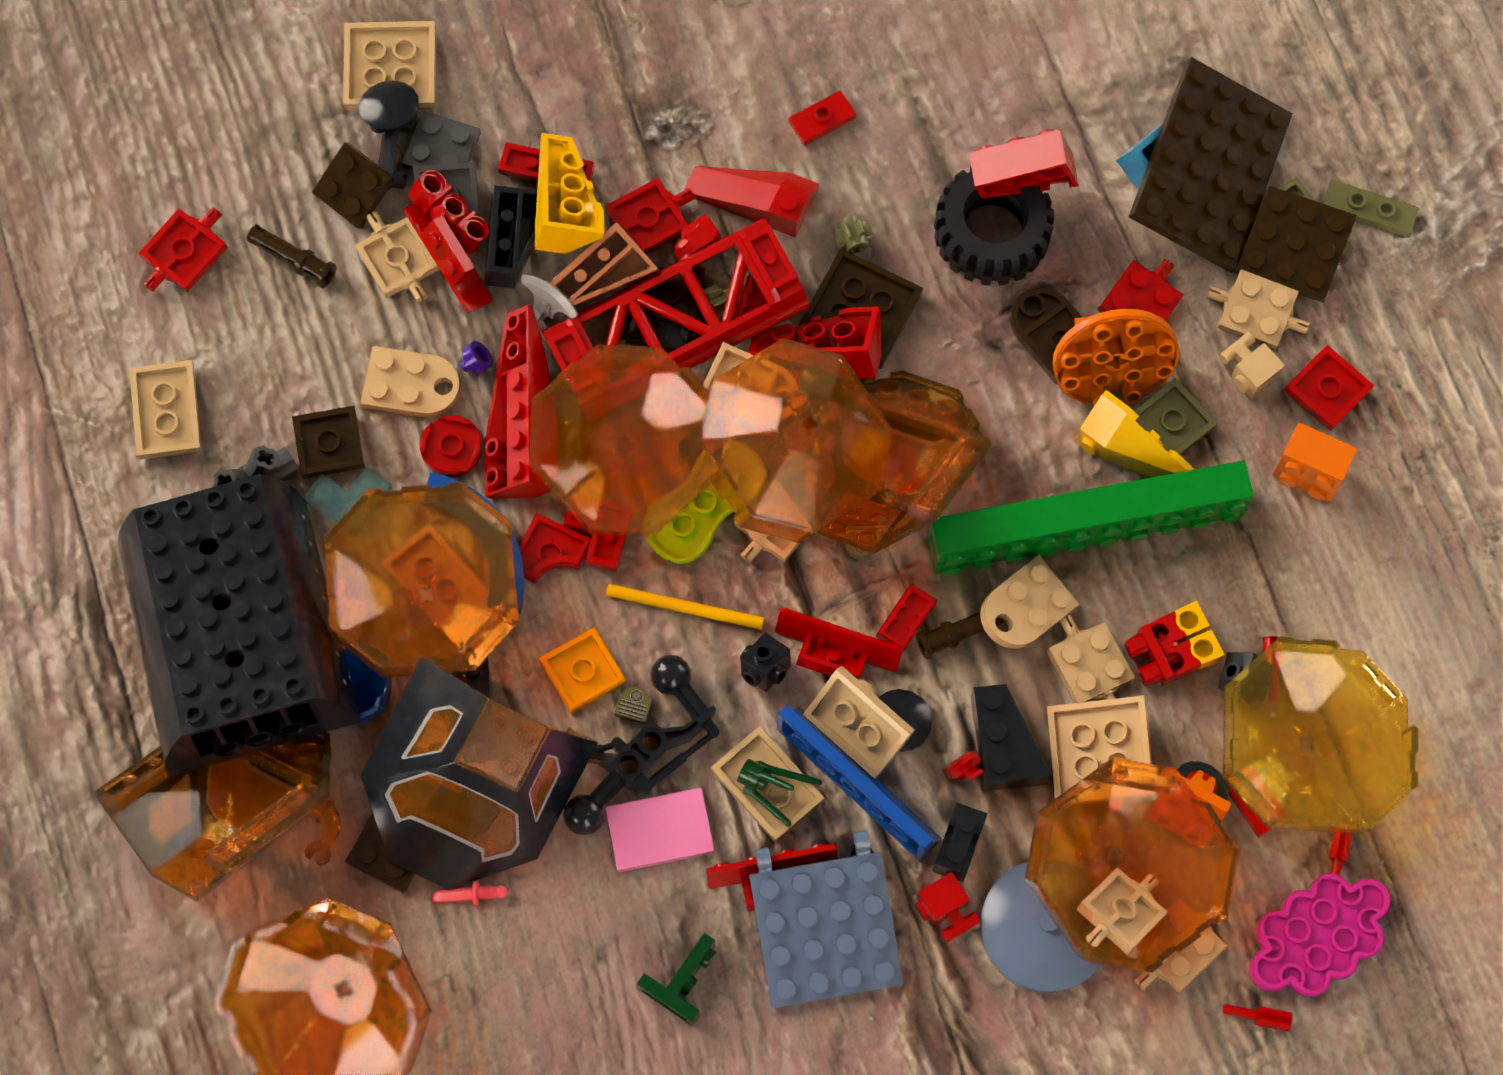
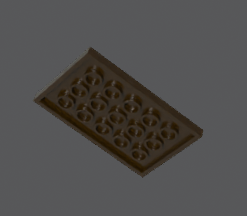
(1210, 165)

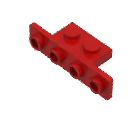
(450, 258)
(832, 646)
(729, 874)

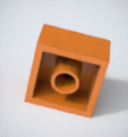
(1314, 462)

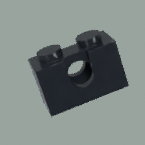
(960, 841)

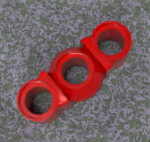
(439, 200)

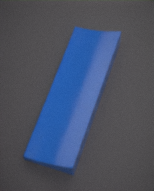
(858, 783)

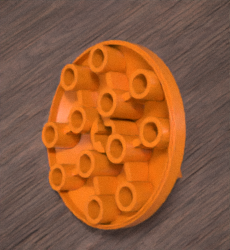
(1115, 352)

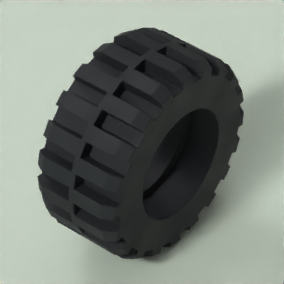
(987, 259)

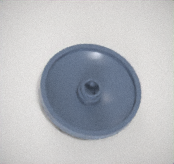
(1026, 941)

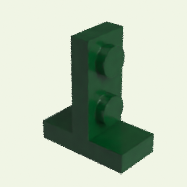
(682, 982)

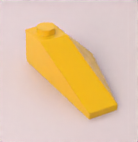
(565, 199)
(1119, 439)

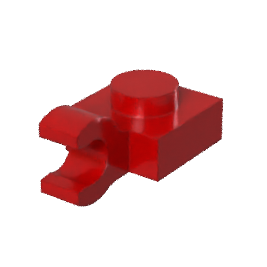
(964, 767)

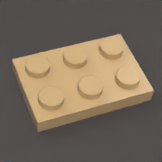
(165, 409)
(858, 722)
(792, 804)

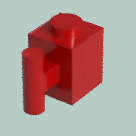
(944, 901)

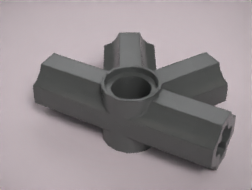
(261, 461)

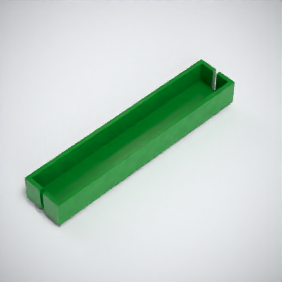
(1089, 518)

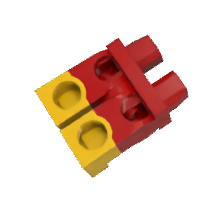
(1175, 646)

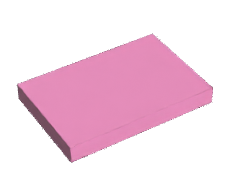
(659, 830)

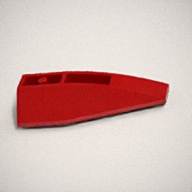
(519, 378)

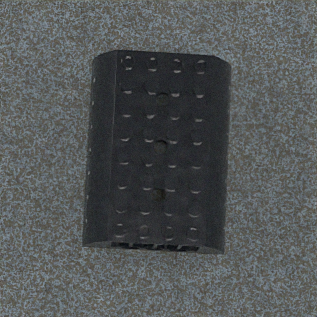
(260, 552)

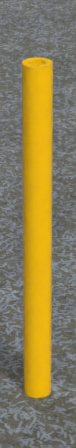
(685, 606)

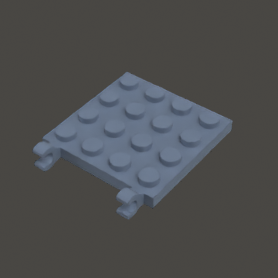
(825, 926)

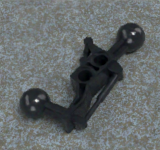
(670, 676)

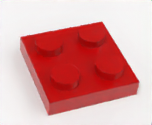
(1329, 387)

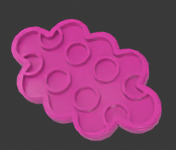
(1319, 935)

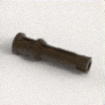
(303, 261)
(950, 634)

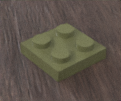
(1175, 418)

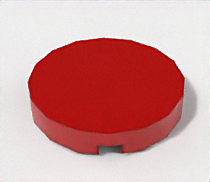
(451, 446)

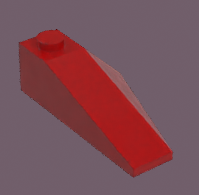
(851, 334)

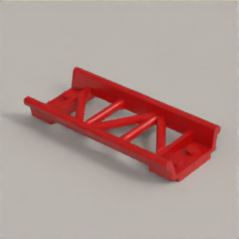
(757, 251)

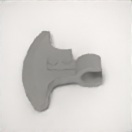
(547, 299)

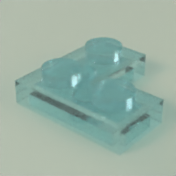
(335, 501)

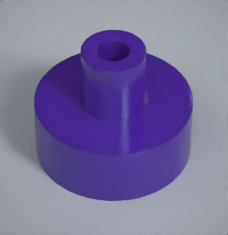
(476, 358)

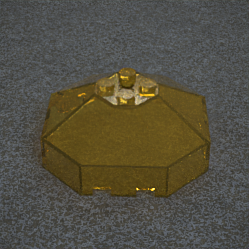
(1357, 729)

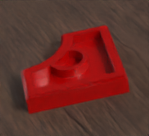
(551, 546)

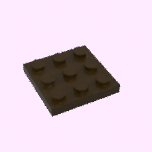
(1297, 242)
(859, 283)

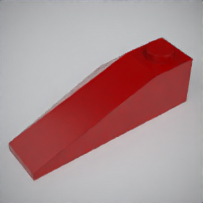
(756, 194)

